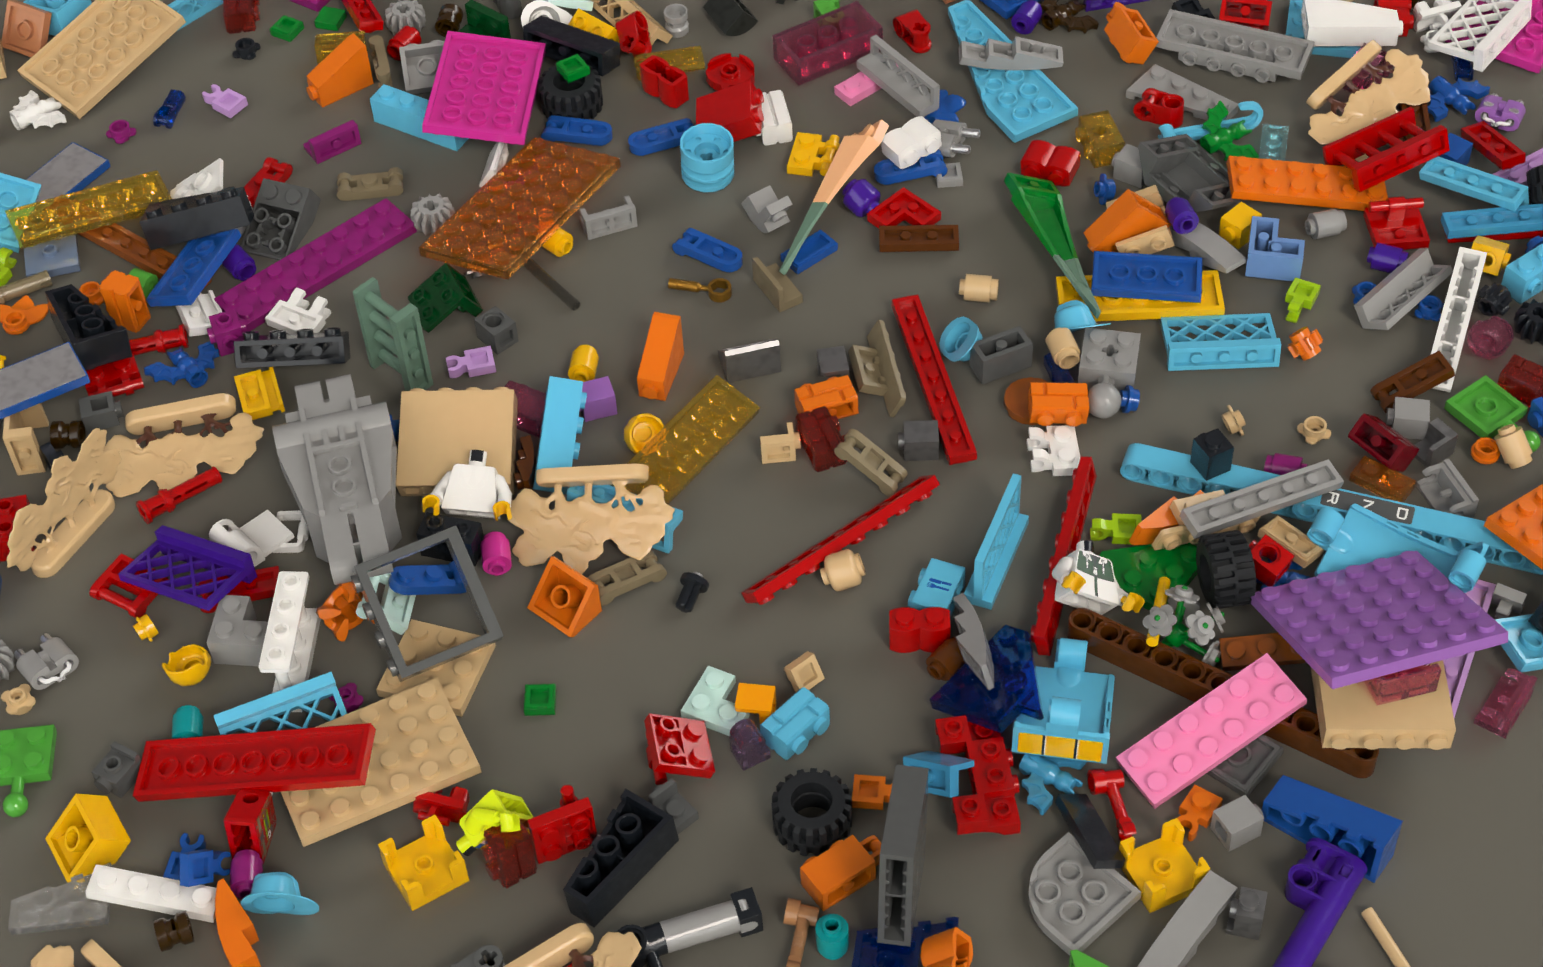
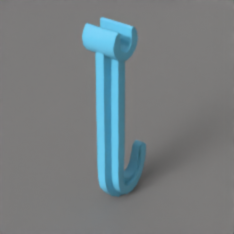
(1197, 131)

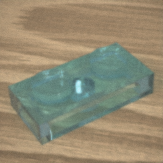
(1273, 142)

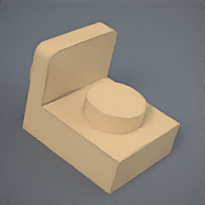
(780, 447)

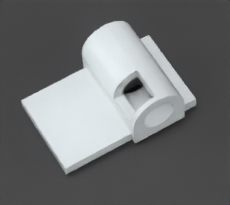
(205, 181)
(257, 537)

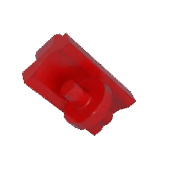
(444, 807)

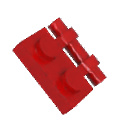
(118, 376)

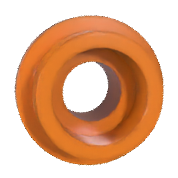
(1485, 451)

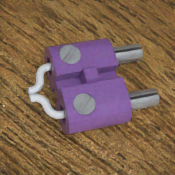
(1500, 113)

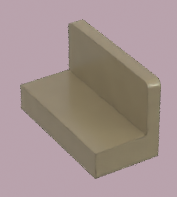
(775, 285)

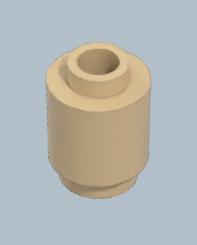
(979, 288)
(1063, 348)
(1513, 446)

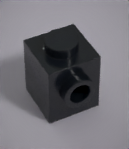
(1212, 454)

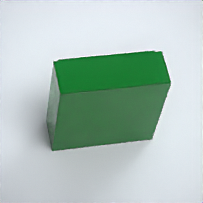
(330, 18)
(286, 28)
(573, 68)
(540, 699)

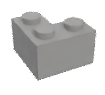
(235, 633)

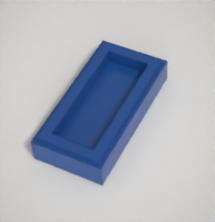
(812, 251)

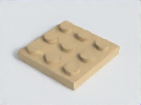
(456, 677)

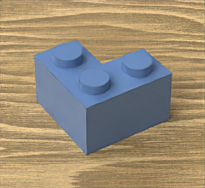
(1270, 255)

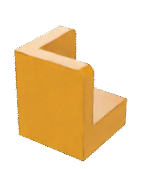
(756, 699)

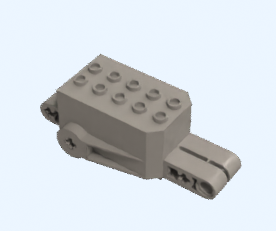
(342, 474)

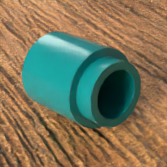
(187, 722)
(832, 936)

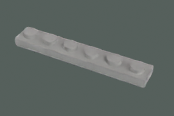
(1261, 499)

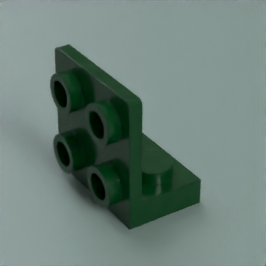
(485, 21)
(442, 295)

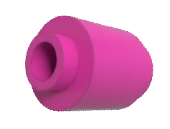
(496, 554)

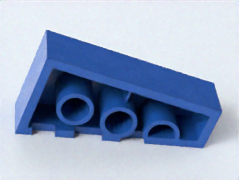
(1315, 813)

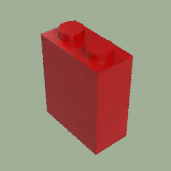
(733, 108)

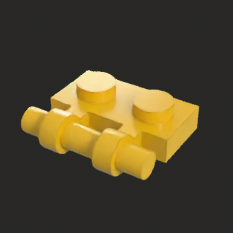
(805, 154)

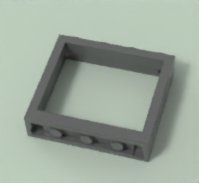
(472, 584)

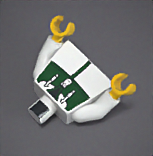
(1090, 582)

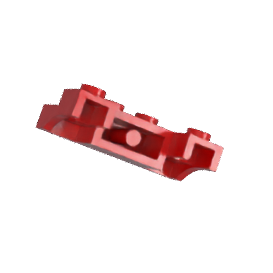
(992, 783)

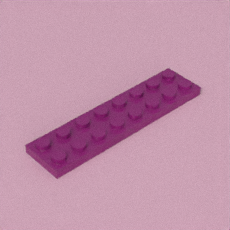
(318, 262)

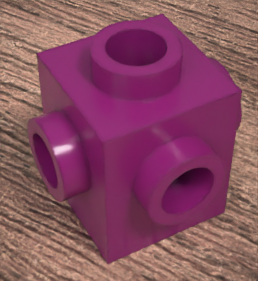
(225, 330)

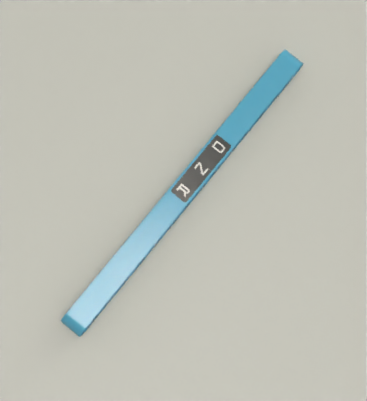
(1176, 473)

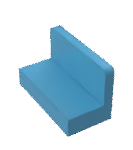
(943, 771)

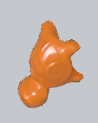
(340, 610)

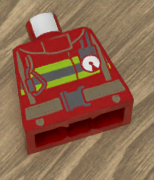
(250, 822)

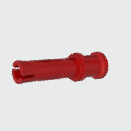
(160, 341)
(168, 499)

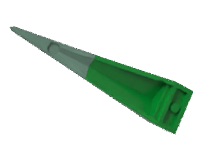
(1045, 213)

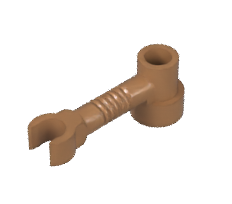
(802, 917)

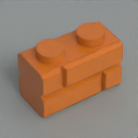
(125, 300)
(834, 393)
(1058, 403)

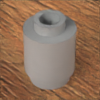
(1325, 223)

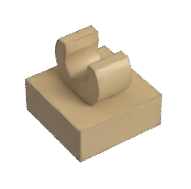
(804, 672)

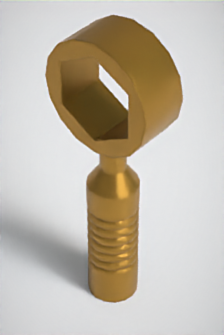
(694, 286)

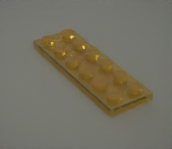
(86, 209)
(694, 438)

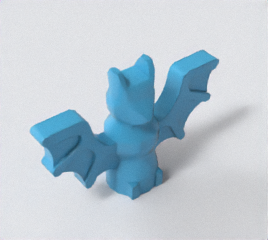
(1047, 771)

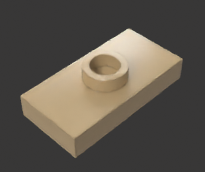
(1292, 540)

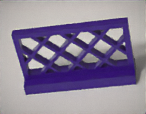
(198, 554)

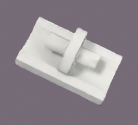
(1434, 17)

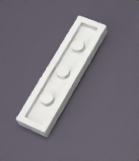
(151, 893)

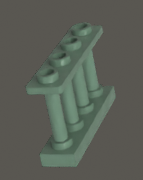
(403, 327)

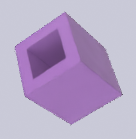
(599, 400)

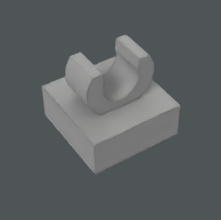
(1508, 600)

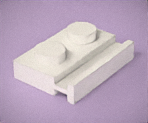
(196, 315)

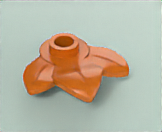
(21, 315)

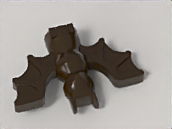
(1064, 15)

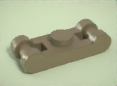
(380, 61)
(370, 185)
(871, 461)
(627, 576)

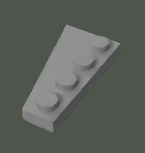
(1196, 98)

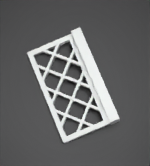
(1497, 34)

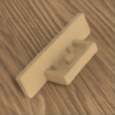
(1175, 536)

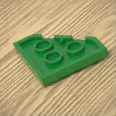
(1141, 566)

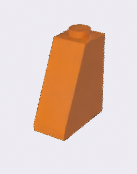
(340, 73)
(1122, 220)
(660, 356)

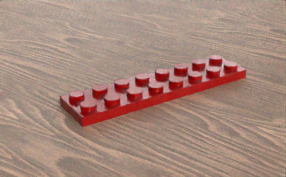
(255, 761)

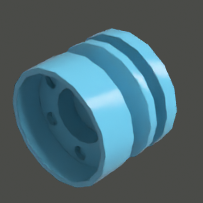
(707, 157)

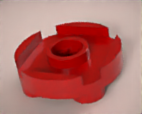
(740, 68)

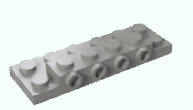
(1234, 47)

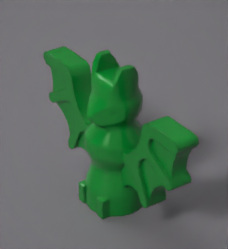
(1222, 138)

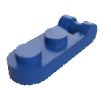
(577, 130)
(658, 137)
(888, 173)
(709, 250)
(426, 580)

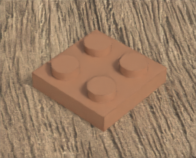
(25, 28)

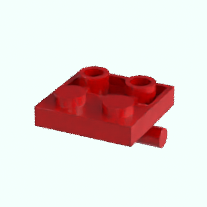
(1397, 223)
(677, 747)
(563, 828)

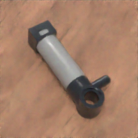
(696, 927)

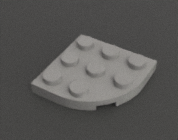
(1073, 899)

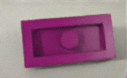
(333, 142)

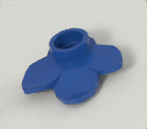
(947, 107)

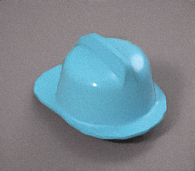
(1074, 316)
(959, 339)
(277, 894)

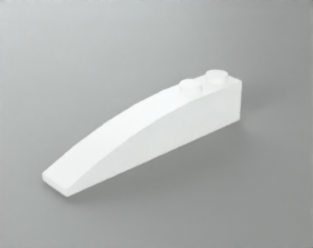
(1458, 308)

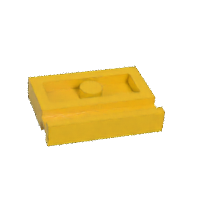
(259, 393)

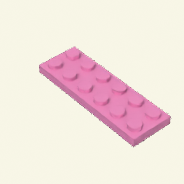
(1211, 730)

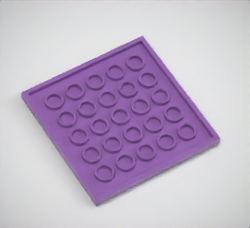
(1377, 619)

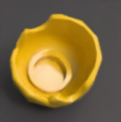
(641, 430)
(188, 665)

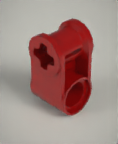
(913, 31)
(634, 34)
(1161, 108)

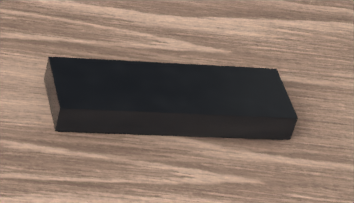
(1090, 831)

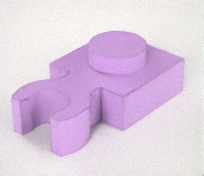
(225, 102)
(475, 362)

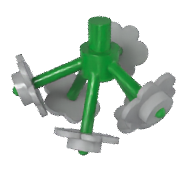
(1184, 605)

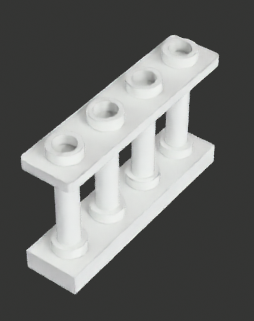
(290, 633)

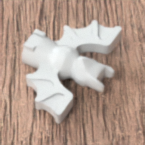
(36, 112)

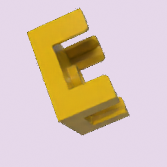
(425, 866)
(1162, 867)

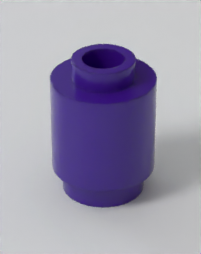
(1027, 17)
(1181, 215)
(1386, 257)
(239, 263)

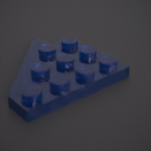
(1014, 685)

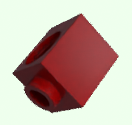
(1281, 560)

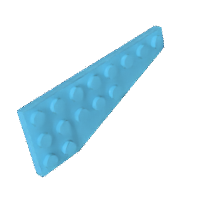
(1014, 99)

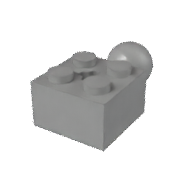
(1107, 367)

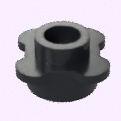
(246, 49)

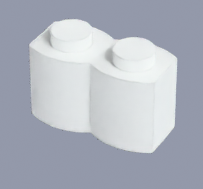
(911, 142)

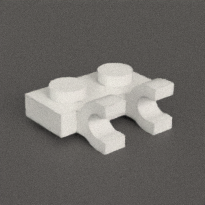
(294, 316)
(1061, 446)

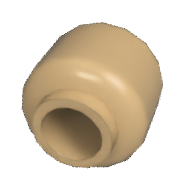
(843, 570)

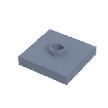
(55, 256)

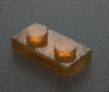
(1382, 480)

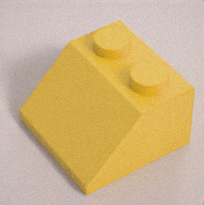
(87, 835)

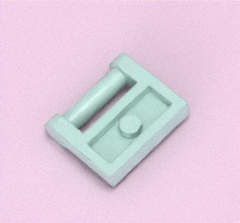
(395, 606)

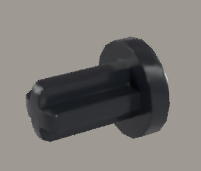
(693, 585)

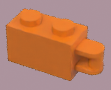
(1130, 34)
(840, 870)

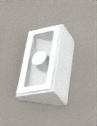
(496, 160)

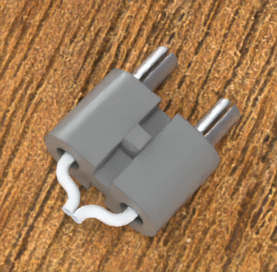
(953, 136)
(42, 666)

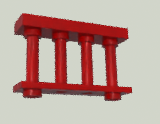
(1393, 161)

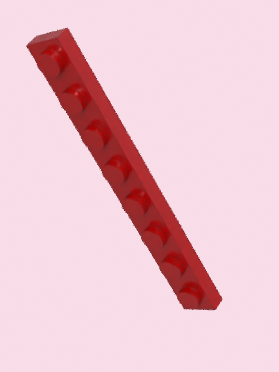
(934, 380)
(1072, 525)
(849, 534)

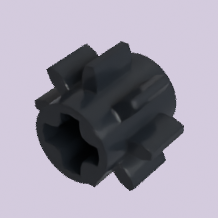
(1494, 300)

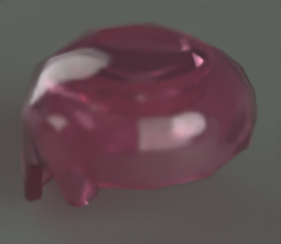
(1490, 338)

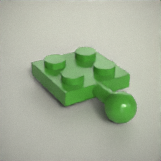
(1488, 407)
(25, 758)

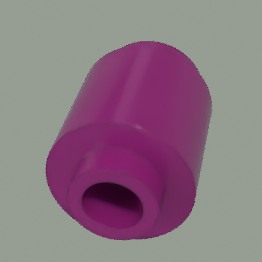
(1283, 464)
(243, 871)

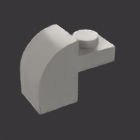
(766, 210)

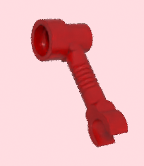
(1109, 783)

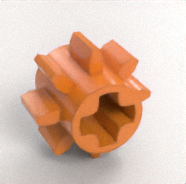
(1305, 343)

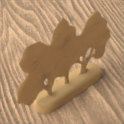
(64, 492)
(582, 525)

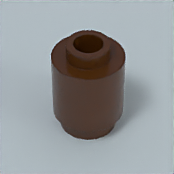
(945, 660)

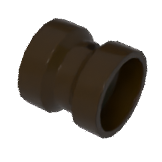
(449, 19)
(67, 434)
(173, 931)

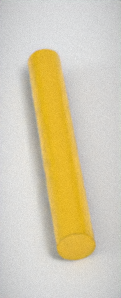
(1160, 600)

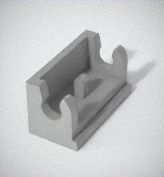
(609, 220)
(1448, 490)

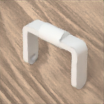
(302, 534)

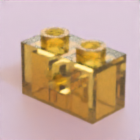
(1099, 138)

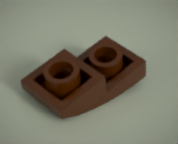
(525, 465)

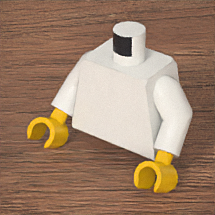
(471, 491)

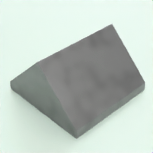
(751, 360)

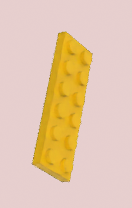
(1143, 309)

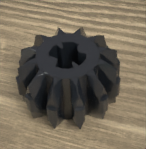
(1530, 321)

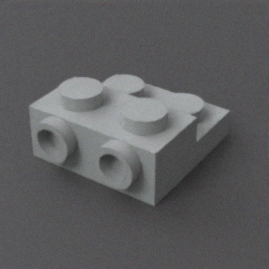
(420, 65)

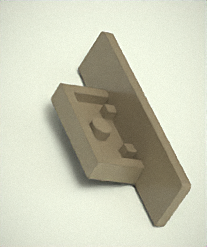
(877, 369)

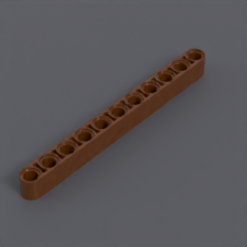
(1130, 652)

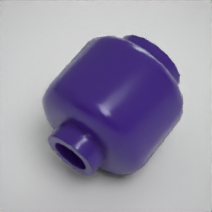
(860, 197)

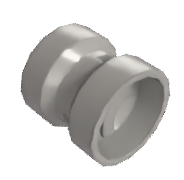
(676, 20)

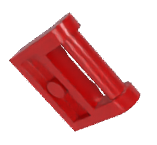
(100, 590)

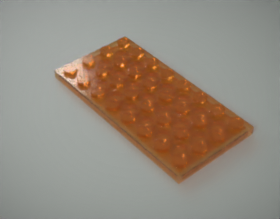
(520, 208)

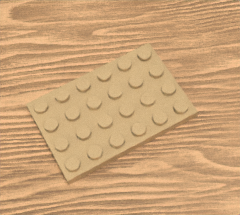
(99, 50)
(413, 753)

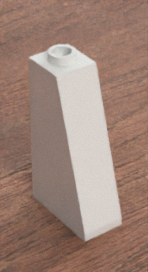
(1349, 23)

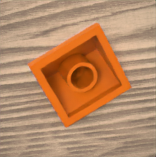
(565, 598)

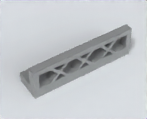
(898, 80)
(1401, 291)

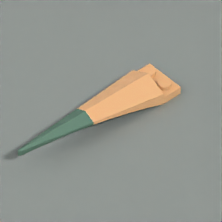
(848, 158)

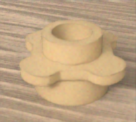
(1233, 421)
(1314, 429)
(18, 700)

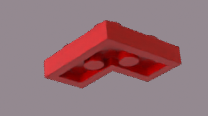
(903, 206)

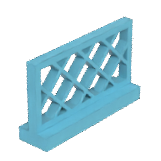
(1216, 351)
(998, 548)
(282, 703)

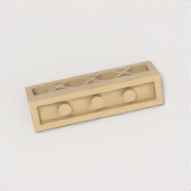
(628, 6)

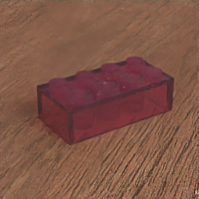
(825, 42)

